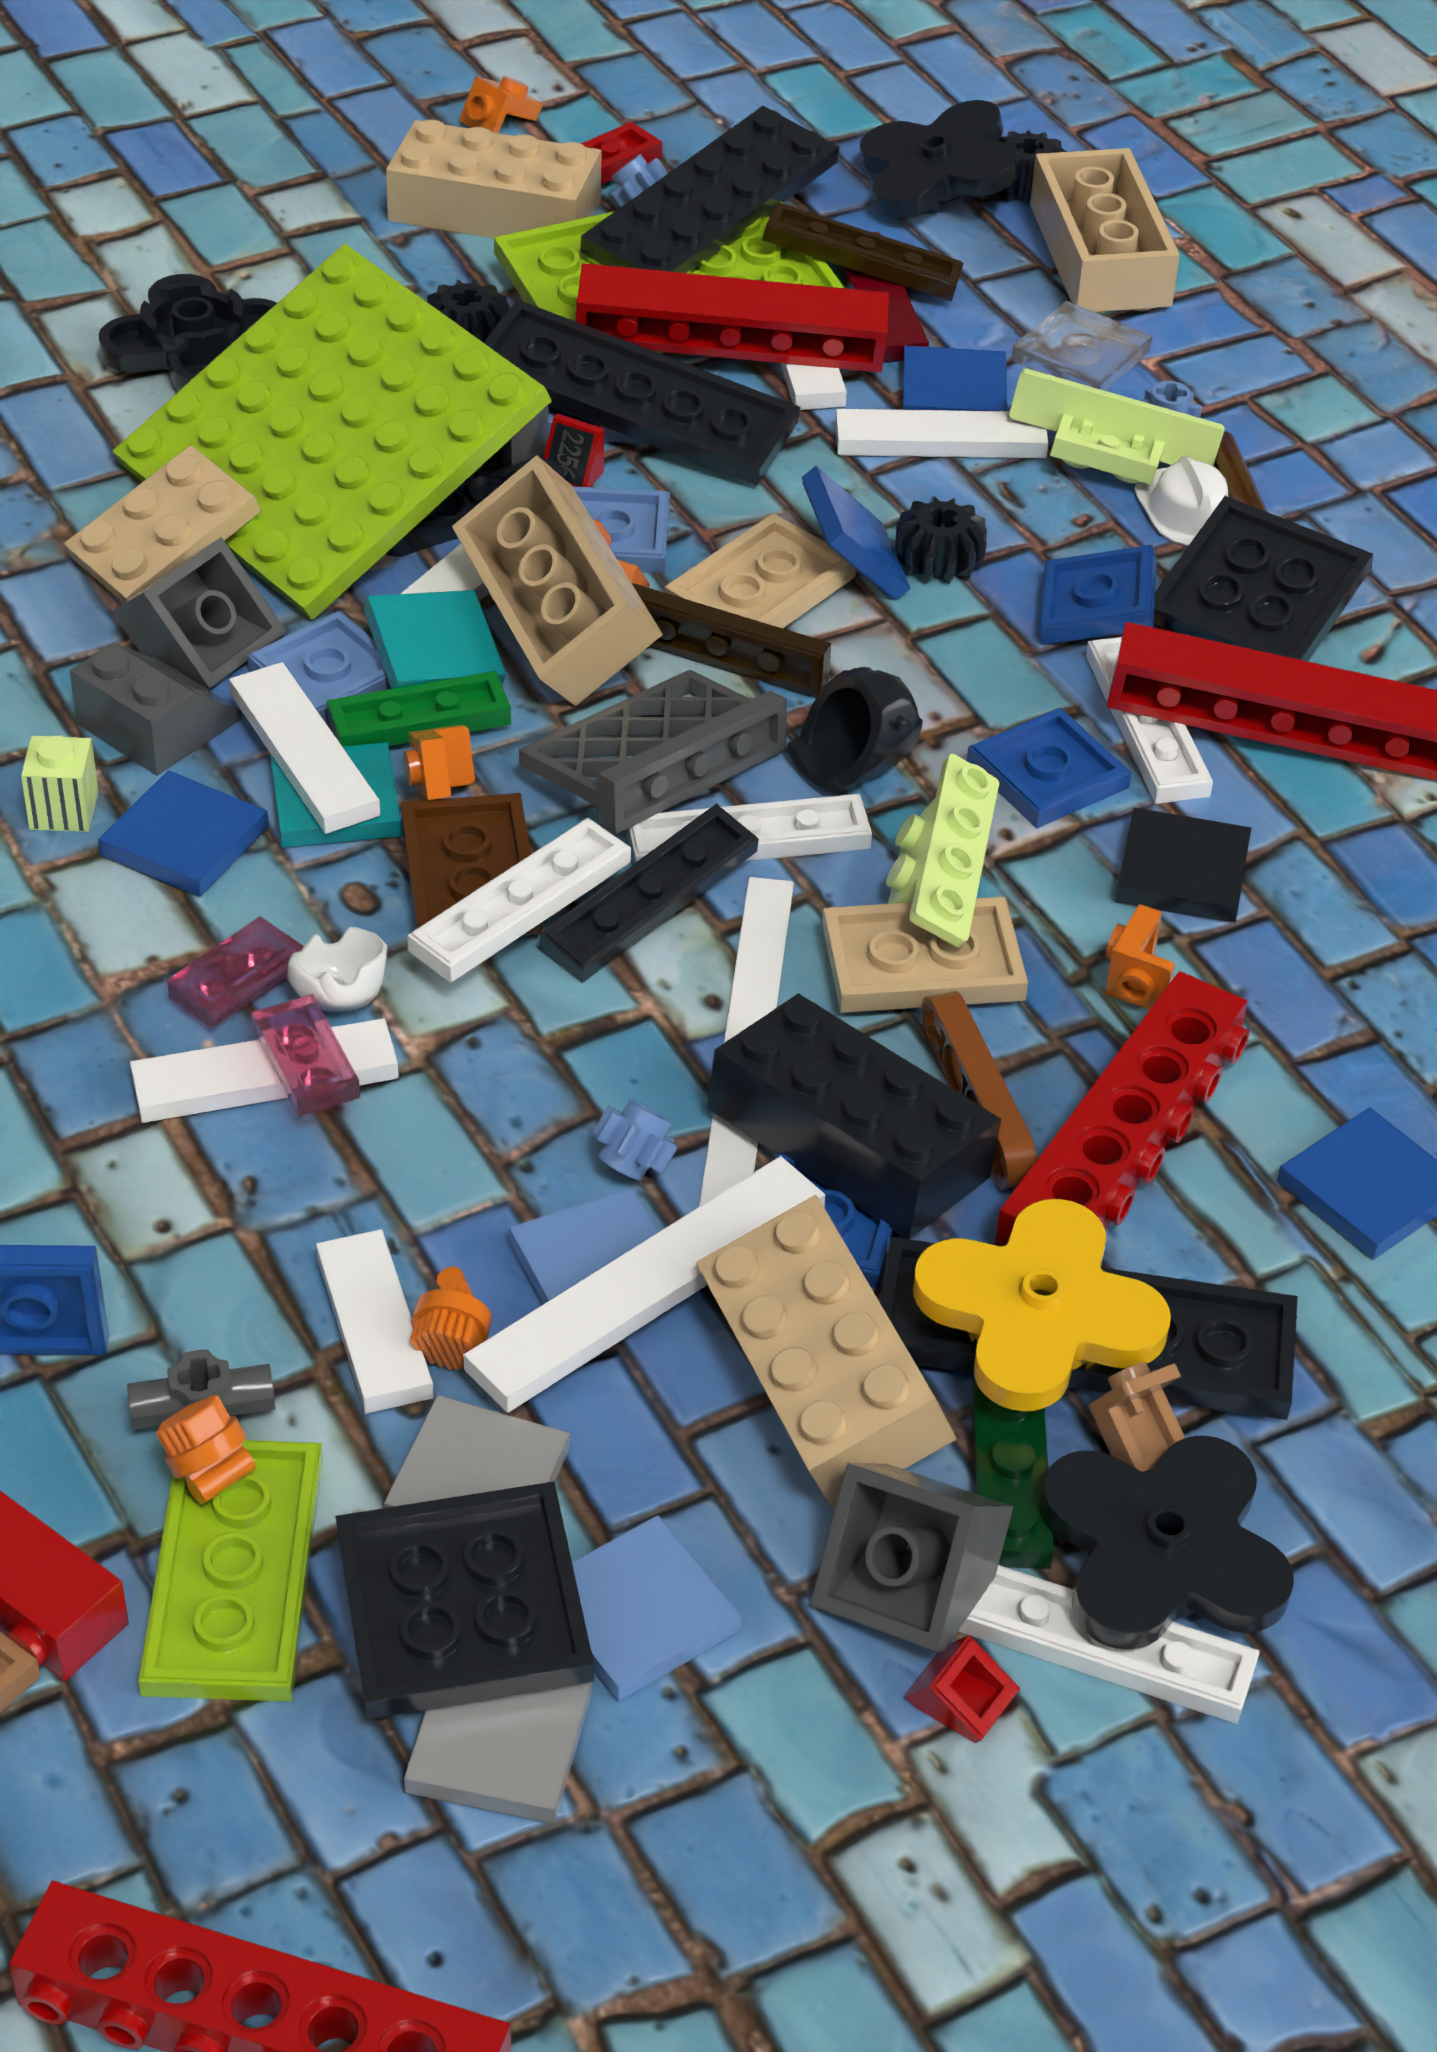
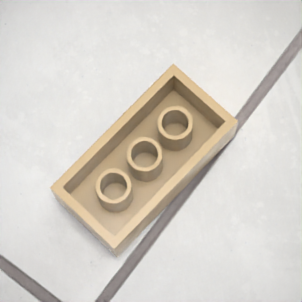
(489, 180)
(1104, 230)
(556, 581)
(824, 1347)

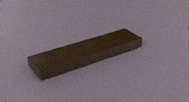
(863, 251)
(738, 643)

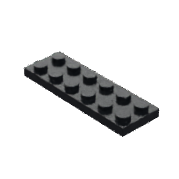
(712, 196)
(646, 393)
(1224, 1339)

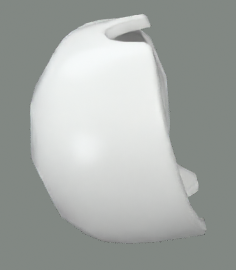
(341, 973)

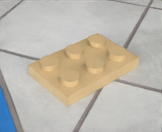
(162, 524)
(766, 574)
(893, 964)

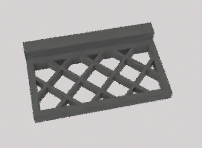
(663, 767)

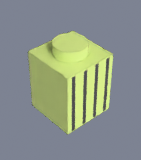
(60, 783)

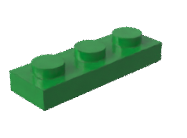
(390, 714)

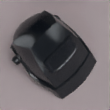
(856, 729)

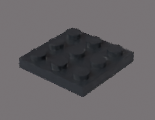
(1260, 582)
(463, 1600)

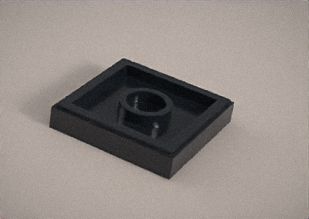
(1183, 864)

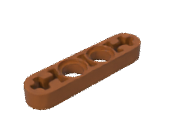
(974, 1074)

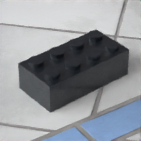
(853, 1114)

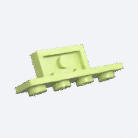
(1111, 429)
(946, 852)

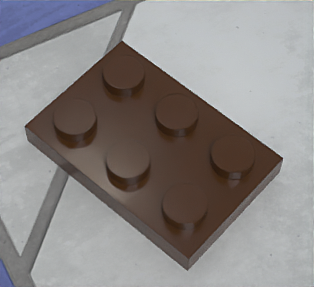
(461, 847)

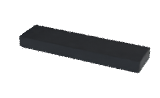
(648, 893)

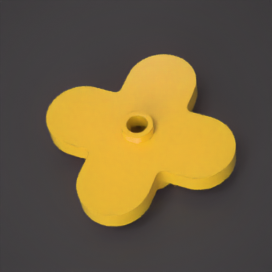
(1040, 1304)

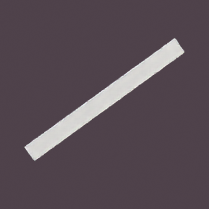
(753, 995)

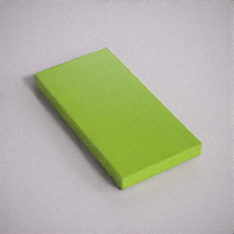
(234, 1582)

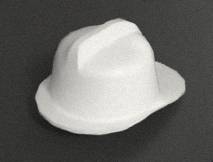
(1182, 498)

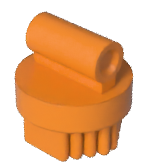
(449, 1321)
(205, 1448)

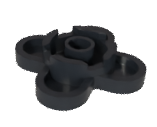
(939, 160)
(179, 328)
(1165, 1542)

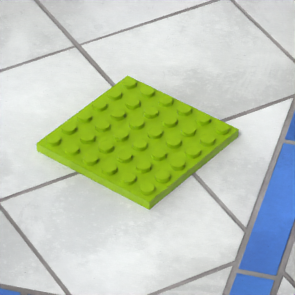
(343, 422)

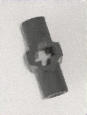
(196, 1378)

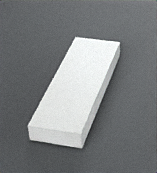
(373, 1321)

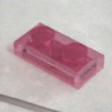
(233, 972)
(305, 1055)

